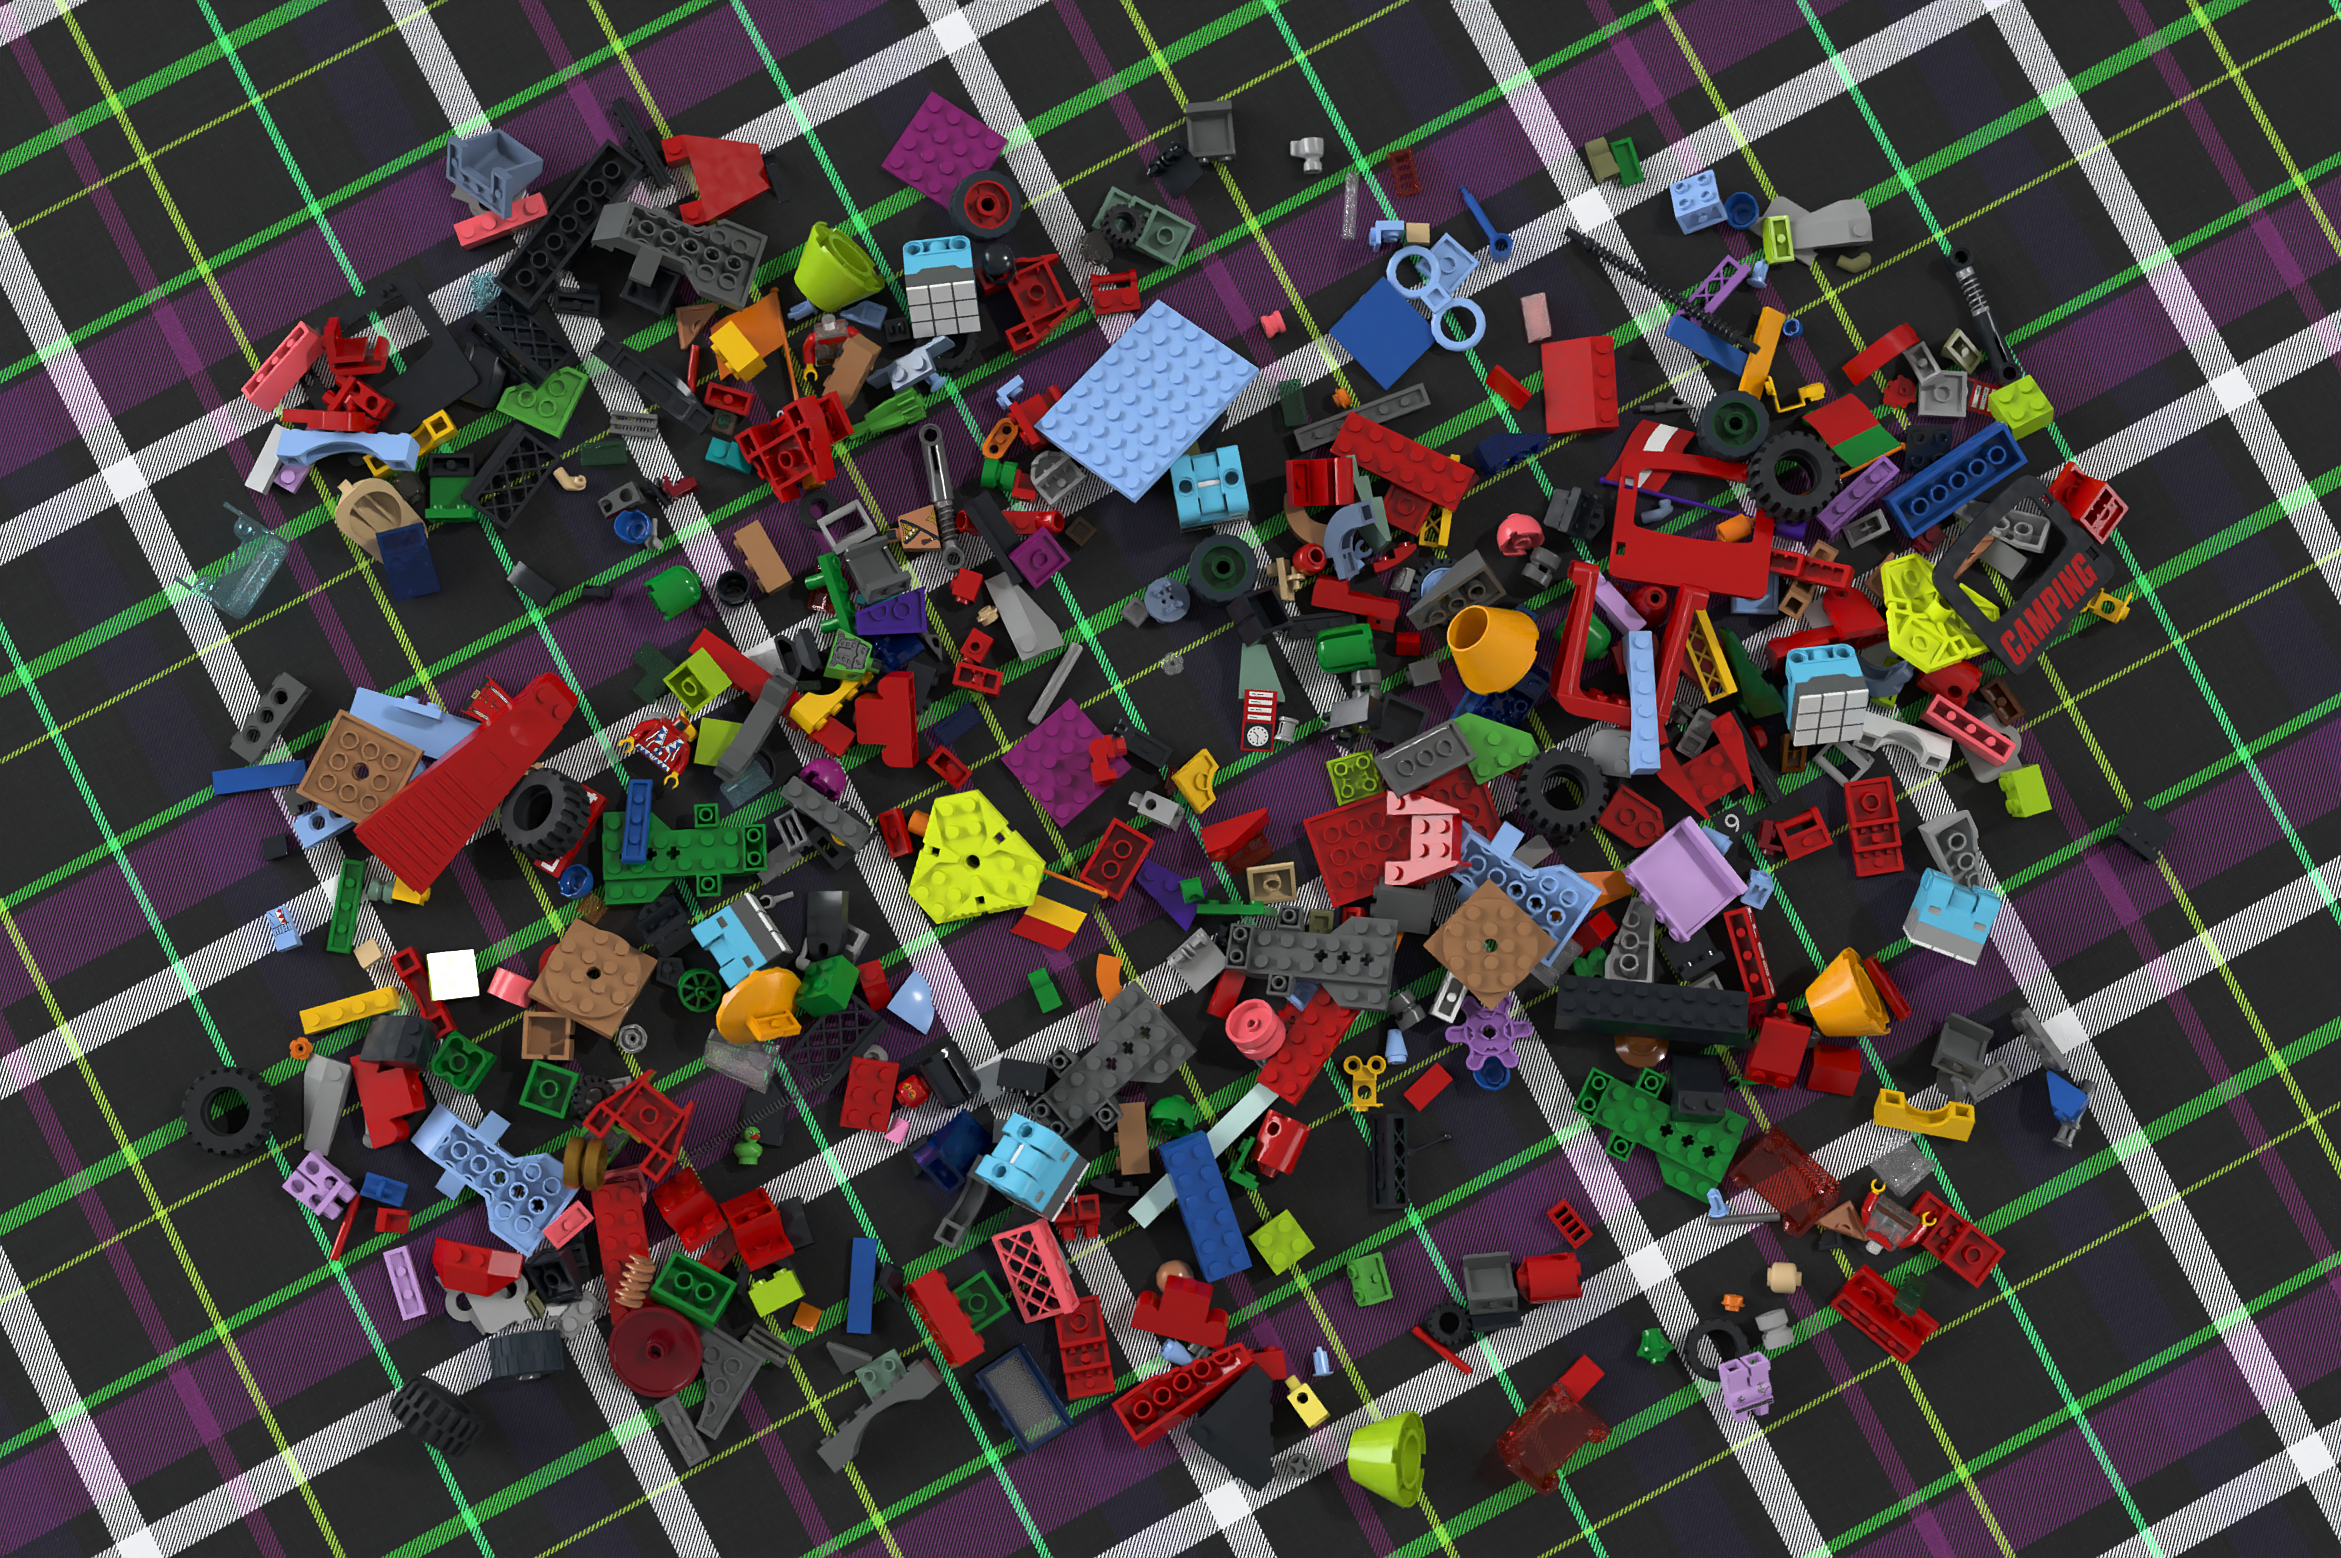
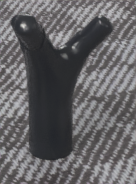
(656, 491)

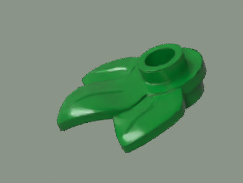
(1593, 966)

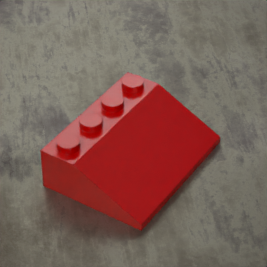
(1580, 386)
(944, 1318)

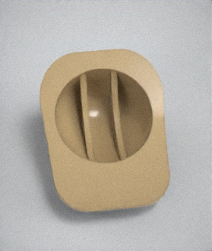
(372, 508)

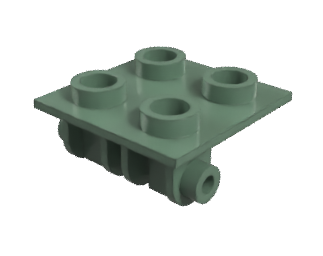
(880, 1373)

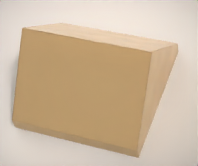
(1272, 883)

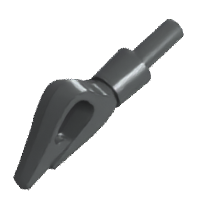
(1668, 406)
(928, 639)

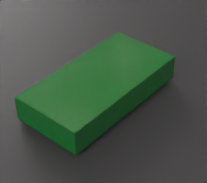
(1627, 161)

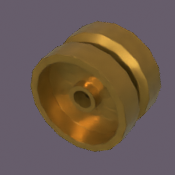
(585, 1163)

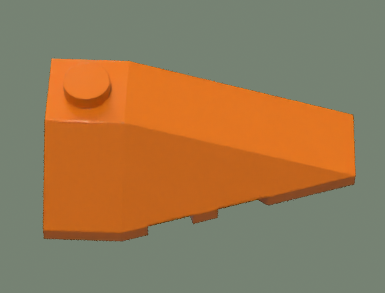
(1612, 885)

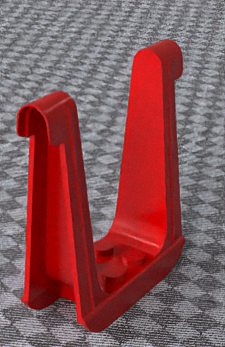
(1569, 659)

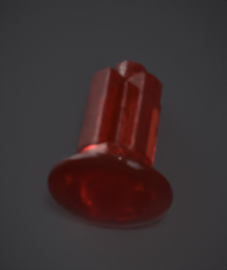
(1170, 785)

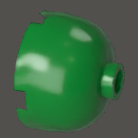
(1173, 1115)

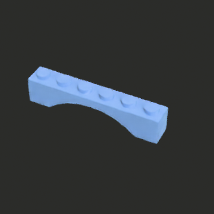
(305, 447)
(1644, 739)

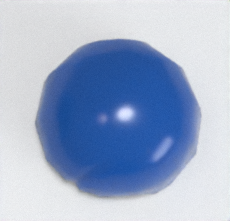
(1741, 210)
(633, 527)
(576, 882)
(1492, 1075)

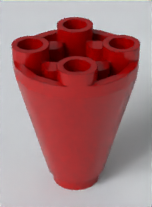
(1651, 612)

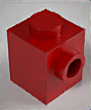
(966, 586)
(976, 647)

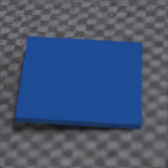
(1383, 333)

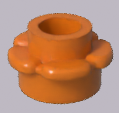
(1342, 398)
(301, 1042)
(1732, 1302)

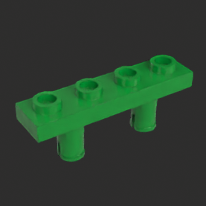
(838, 591)

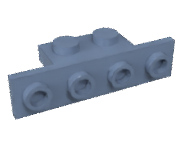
(912, 367)

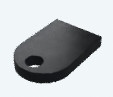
(827, 923)

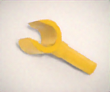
(690, 730)

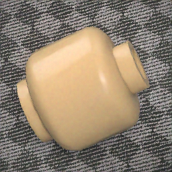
(1783, 1277)

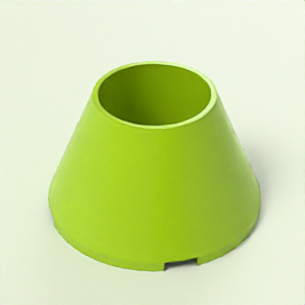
(835, 270)
(1388, 1457)

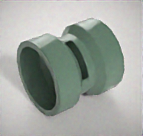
(381, 890)

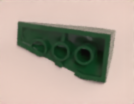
(1753, 693)

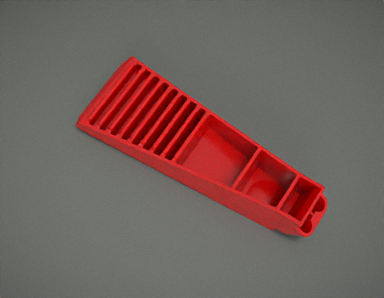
(447, 803)

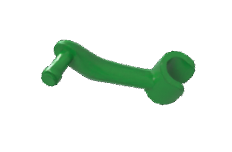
(1742, 1082)

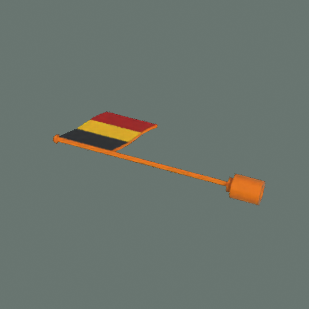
(1058, 905)

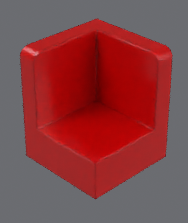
(1023, 488)
(393, 1220)

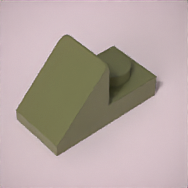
(1962, 352)

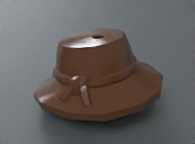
(1640, 1051)

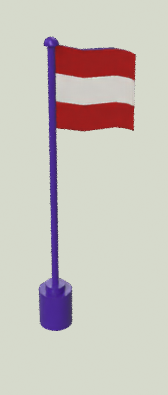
(1665, 438)

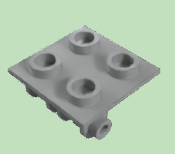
(1197, 960)

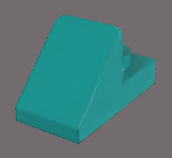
(728, 455)

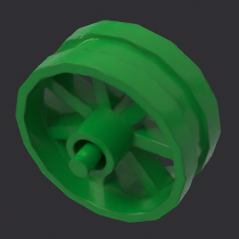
(699, 990)

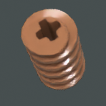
(636, 1281)

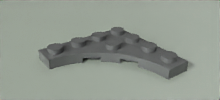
(728, 1373)

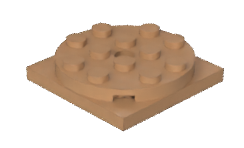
(346, 748)
(1486, 916)
(593, 1002)

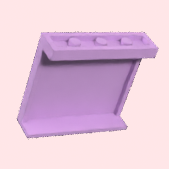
(1684, 879)

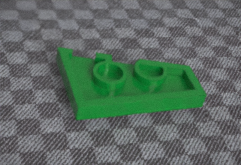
(1234, 907)

